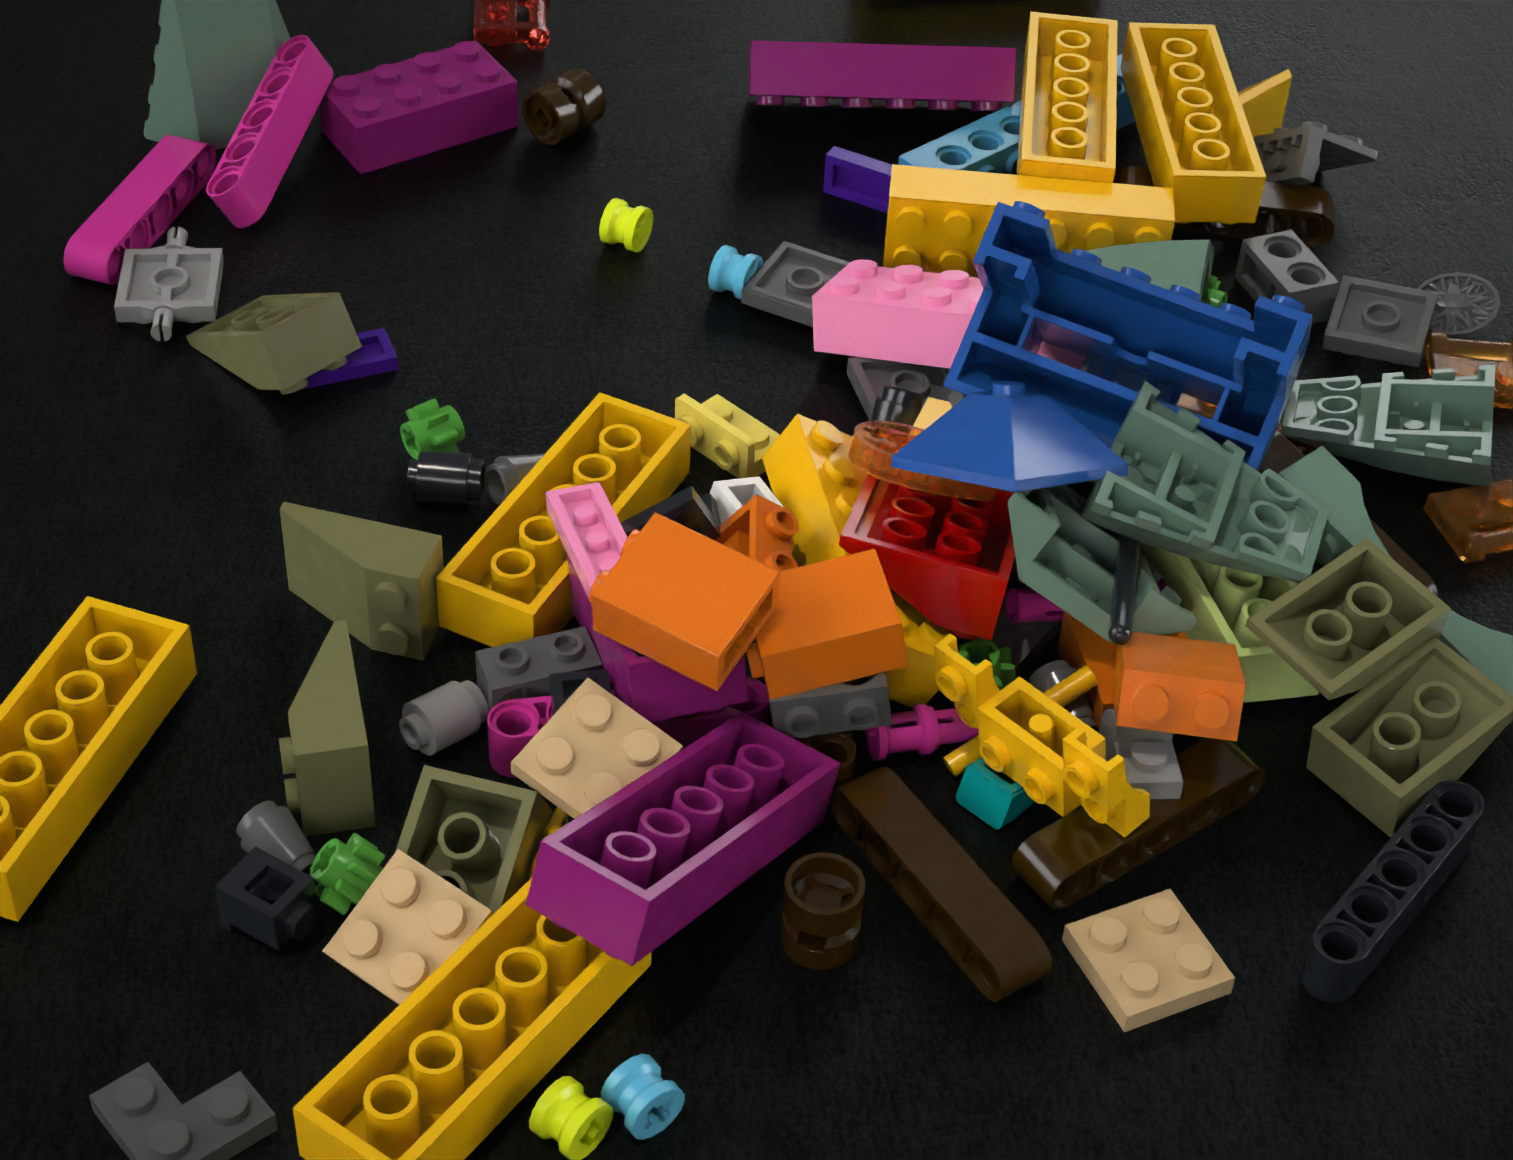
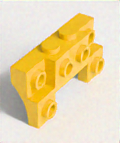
(1040, 743)

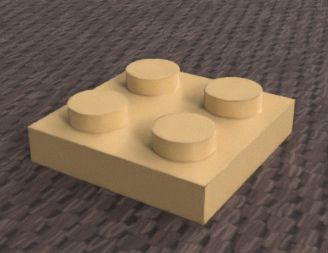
(591, 750)
(405, 928)
(1147, 960)

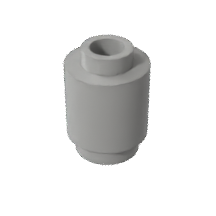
(443, 716)

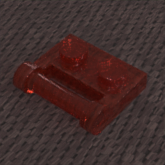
(497, 23)

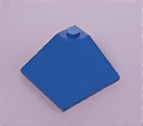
(1009, 443)

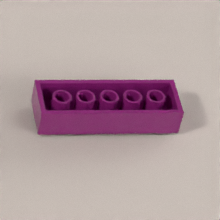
(881, 72)
(681, 837)

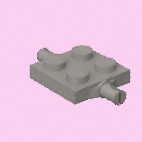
(169, 285)

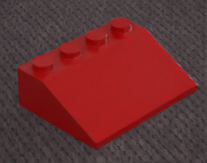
(937, 552)

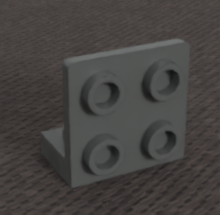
(1300, 152)

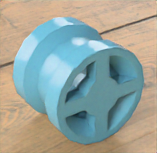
(732, 271)
(643, 1096)

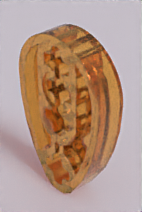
(878, 441)

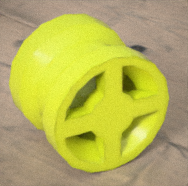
(626, 225)
(571, 1118)

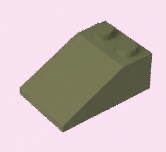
(280, 339)
(366, 574)
(1350, 620)
(1408, 733)
(329, 744)
(475, 833)

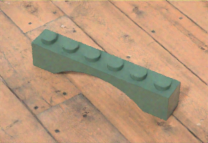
(1348, 523)

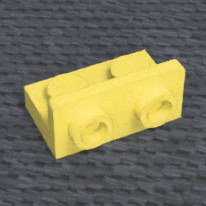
(726, 434)

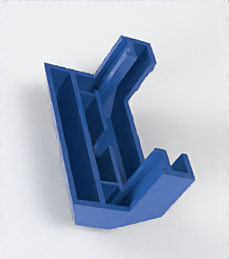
(1127, 337)

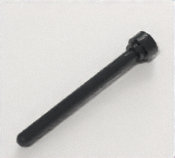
(1124, 590)

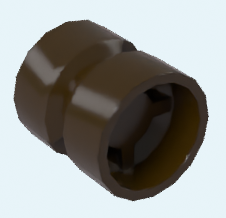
(563, 106)
(822, 911)

